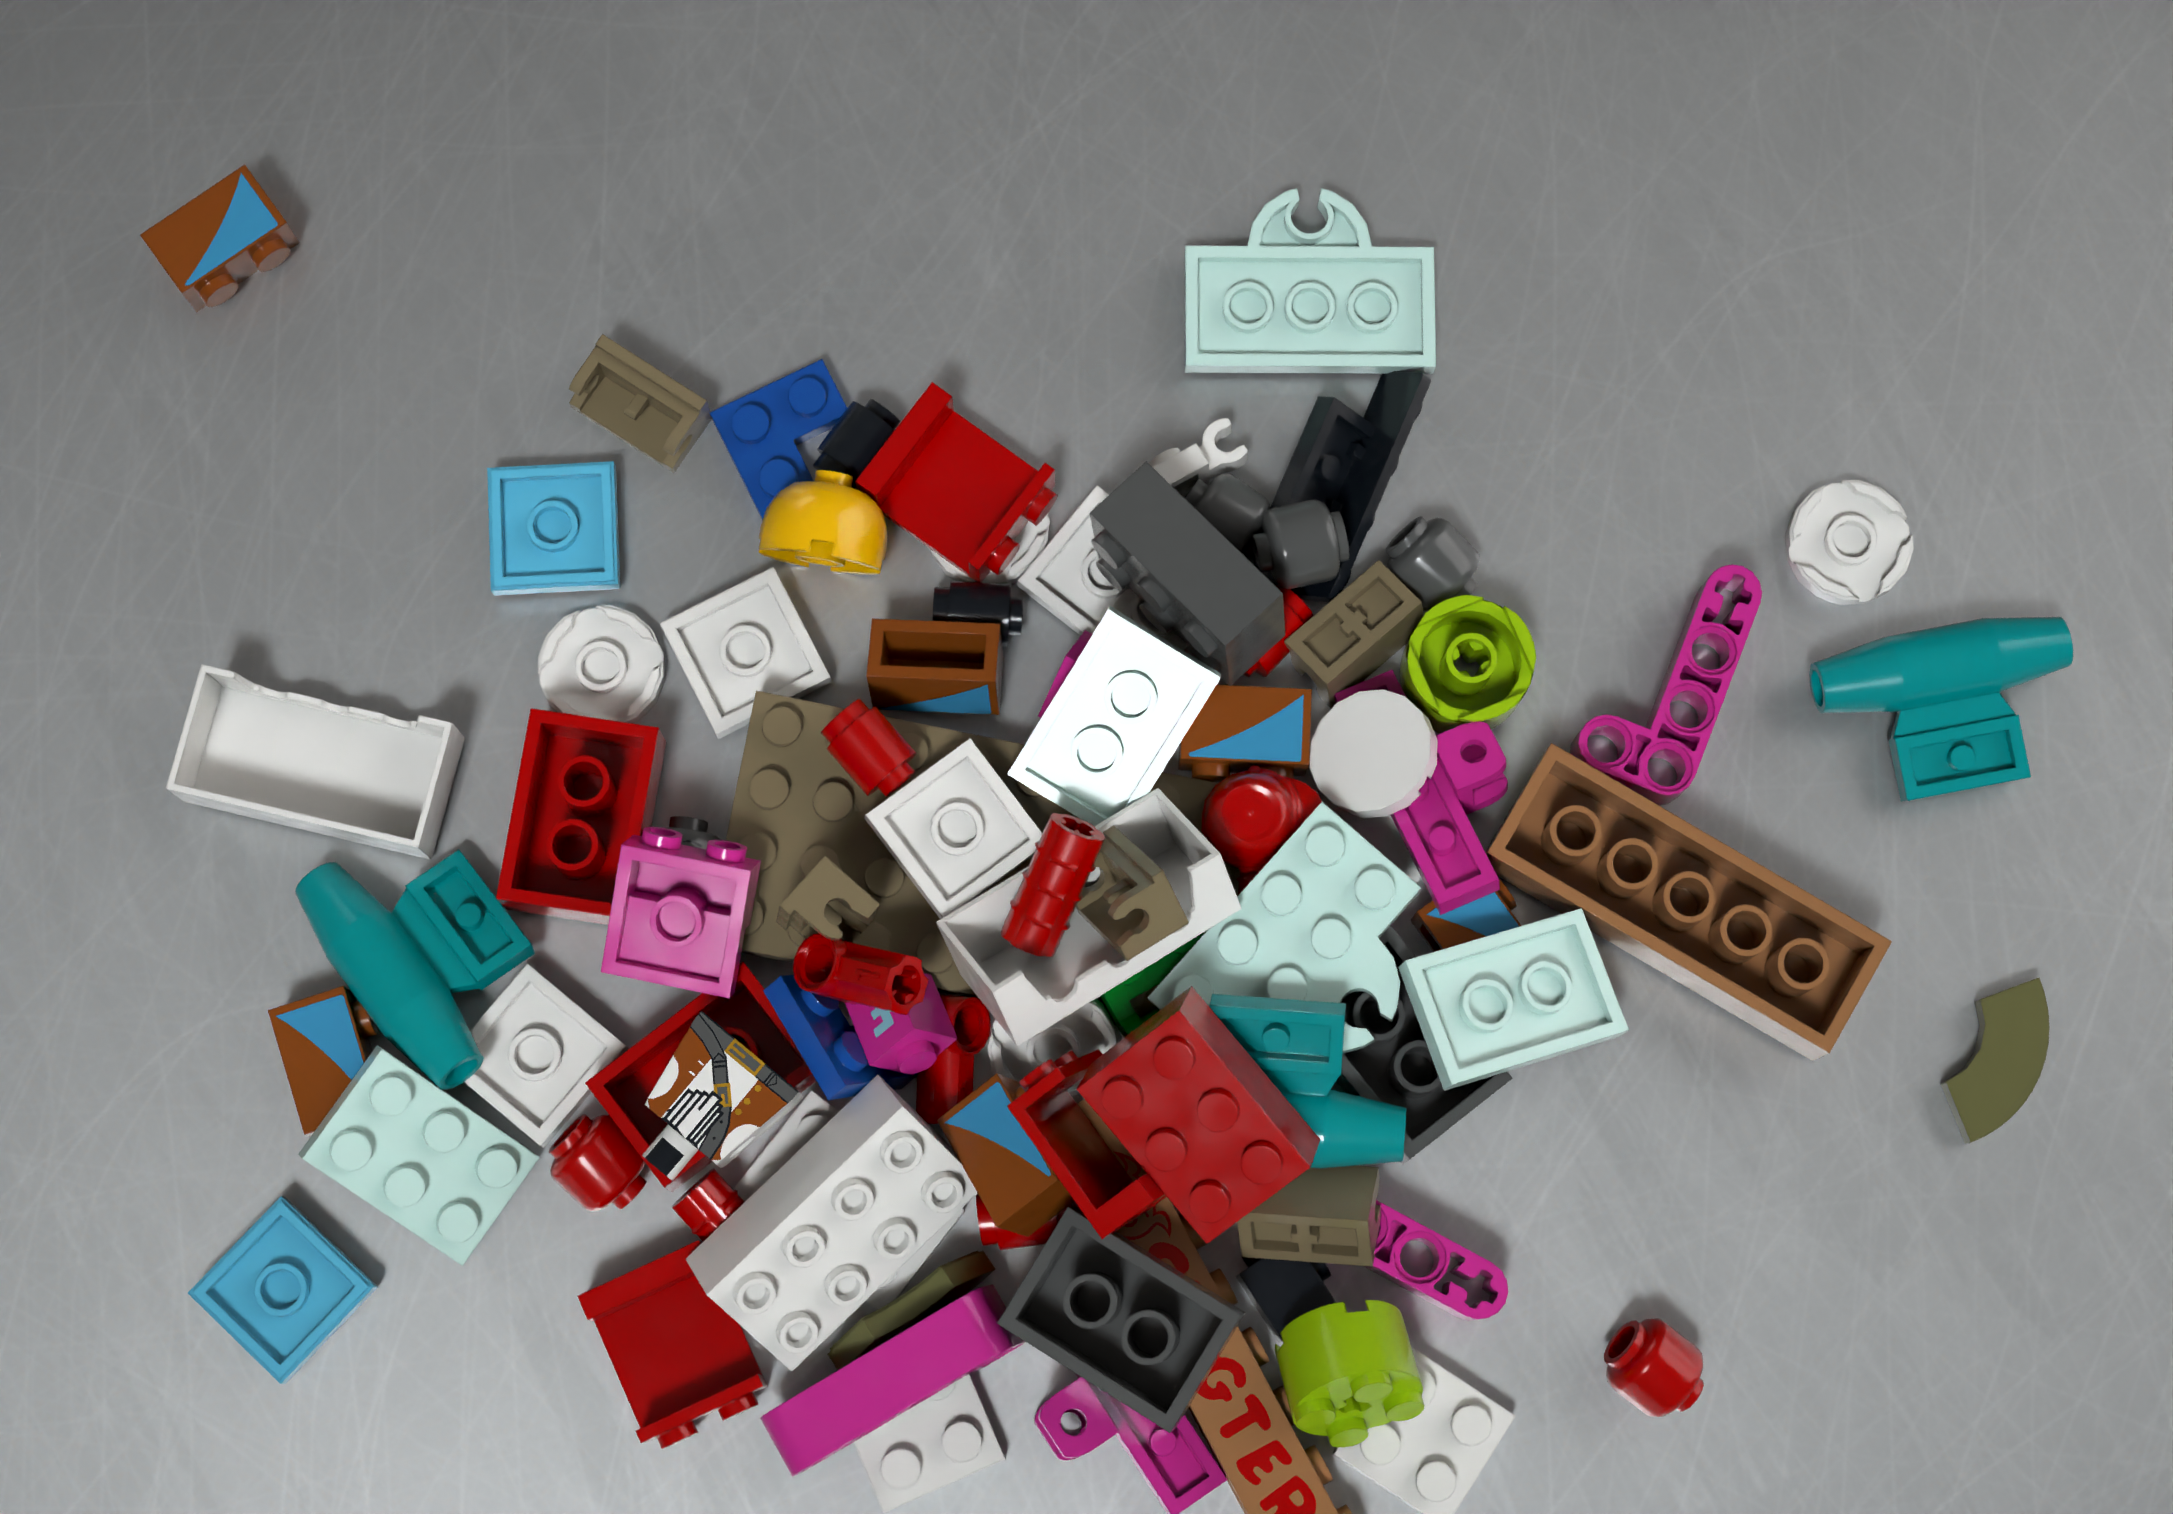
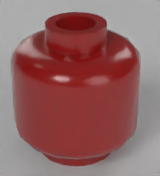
(597, 1164)
(1654, 1367)

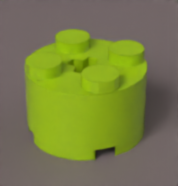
(1479, 634)
(1349, 1371)

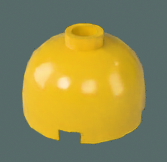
(825, 526)

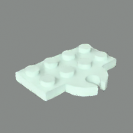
(1309, 298)
(1306, 927)

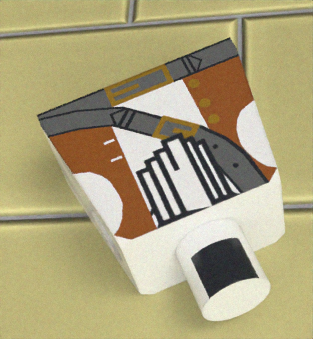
(714, 1099)

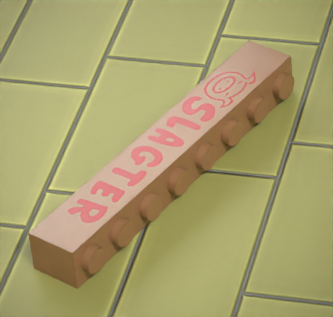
(1235, 1407)

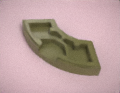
(2005, 1060)
(927, 1297)

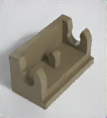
(639, 404)
(1355, 632)
(1131, 899)
(824, 901)
(1317, 1219)

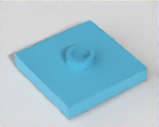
(553, 528)
(283, 1290)

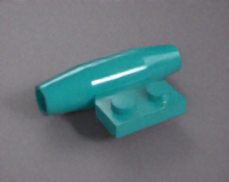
(1945, 687)
(407, 962)
(1303, 1056)

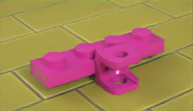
(1437, 821)
(1171, 1463)

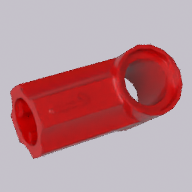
(859, 974)
(952, 1073)

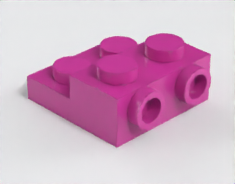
(680, 912)

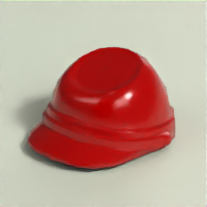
(1255, 815)

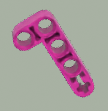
(1685, 683)
(1398, 1229)
(890, 1379)

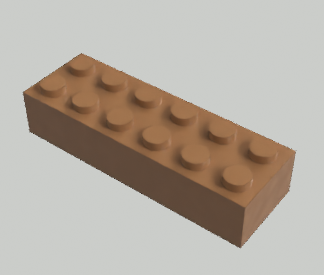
(1686, 903)

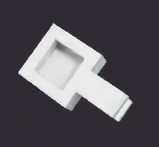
(1184, 467)

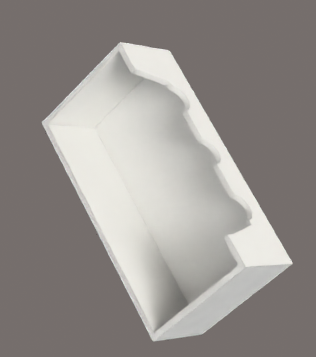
(315, 764)
(1036, 991)
(832, 1224)

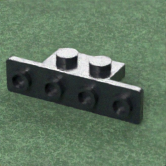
(1350, 461)

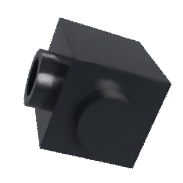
(1284, 1289)

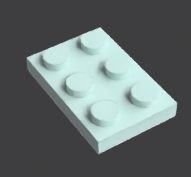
(1114, 720)
(1512, 999)
(418, 1155)

